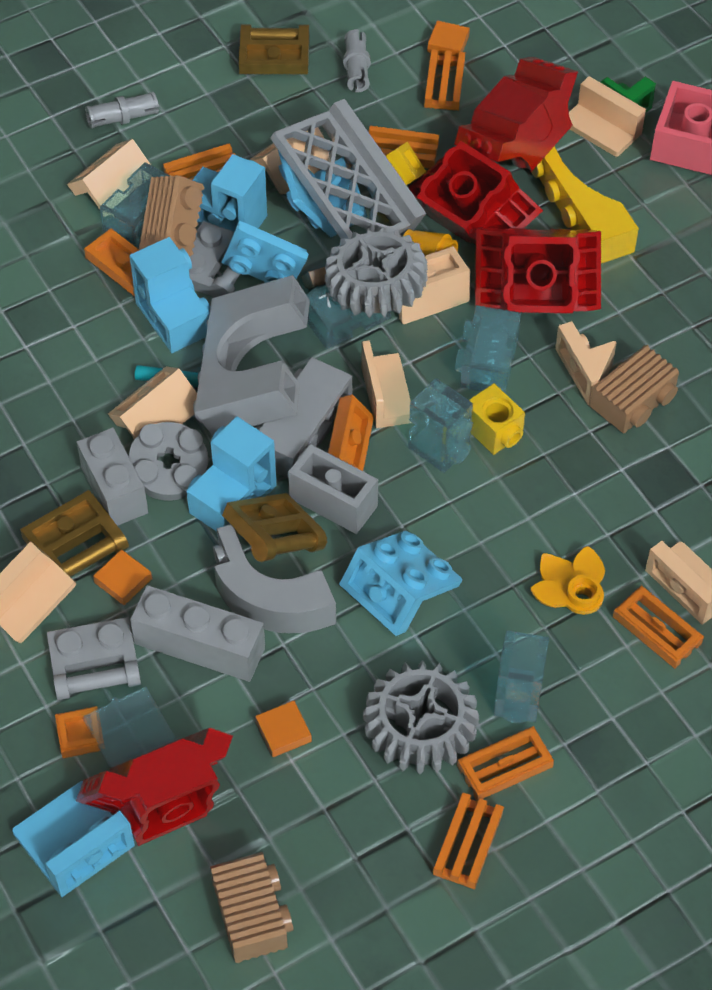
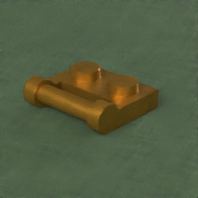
(274, 50)
(272, 515)
(73, 525)

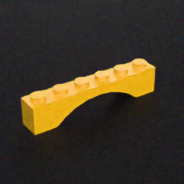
(587, 208)

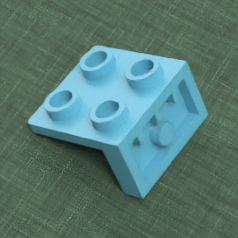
(301, 199)
(263, 254)
(395, 577)
(73, 840)

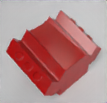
(522, 114)
(472, 193)
(538, 270)
(161, 787)

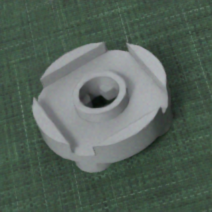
(170, 438)

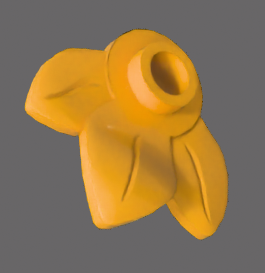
(566, 580)

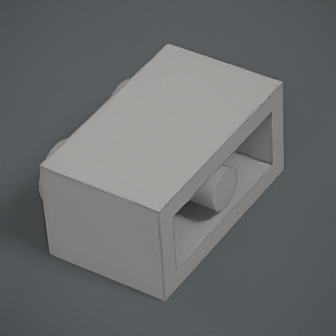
(112, 476)
(333, 488)

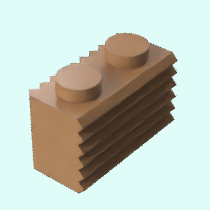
(172, 212)
(635, 389)
(250, 906)

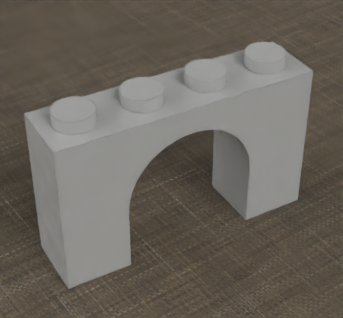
(233, 328)

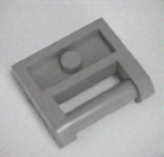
(206, 261)
(91, 648)

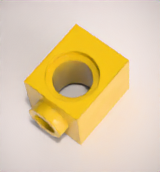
(493, 406)

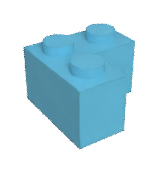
(233, 194)
(168, 295)
(240, 471)

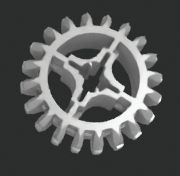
(376, 272)
(395, 701)

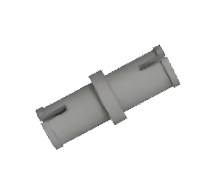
(356, 60)
(122, 110)

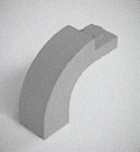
(281, 604)

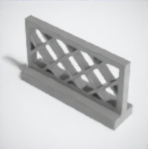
(368, 167)

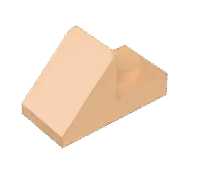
(583, 364)

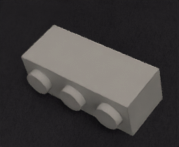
(317, 407)
(198, 633)

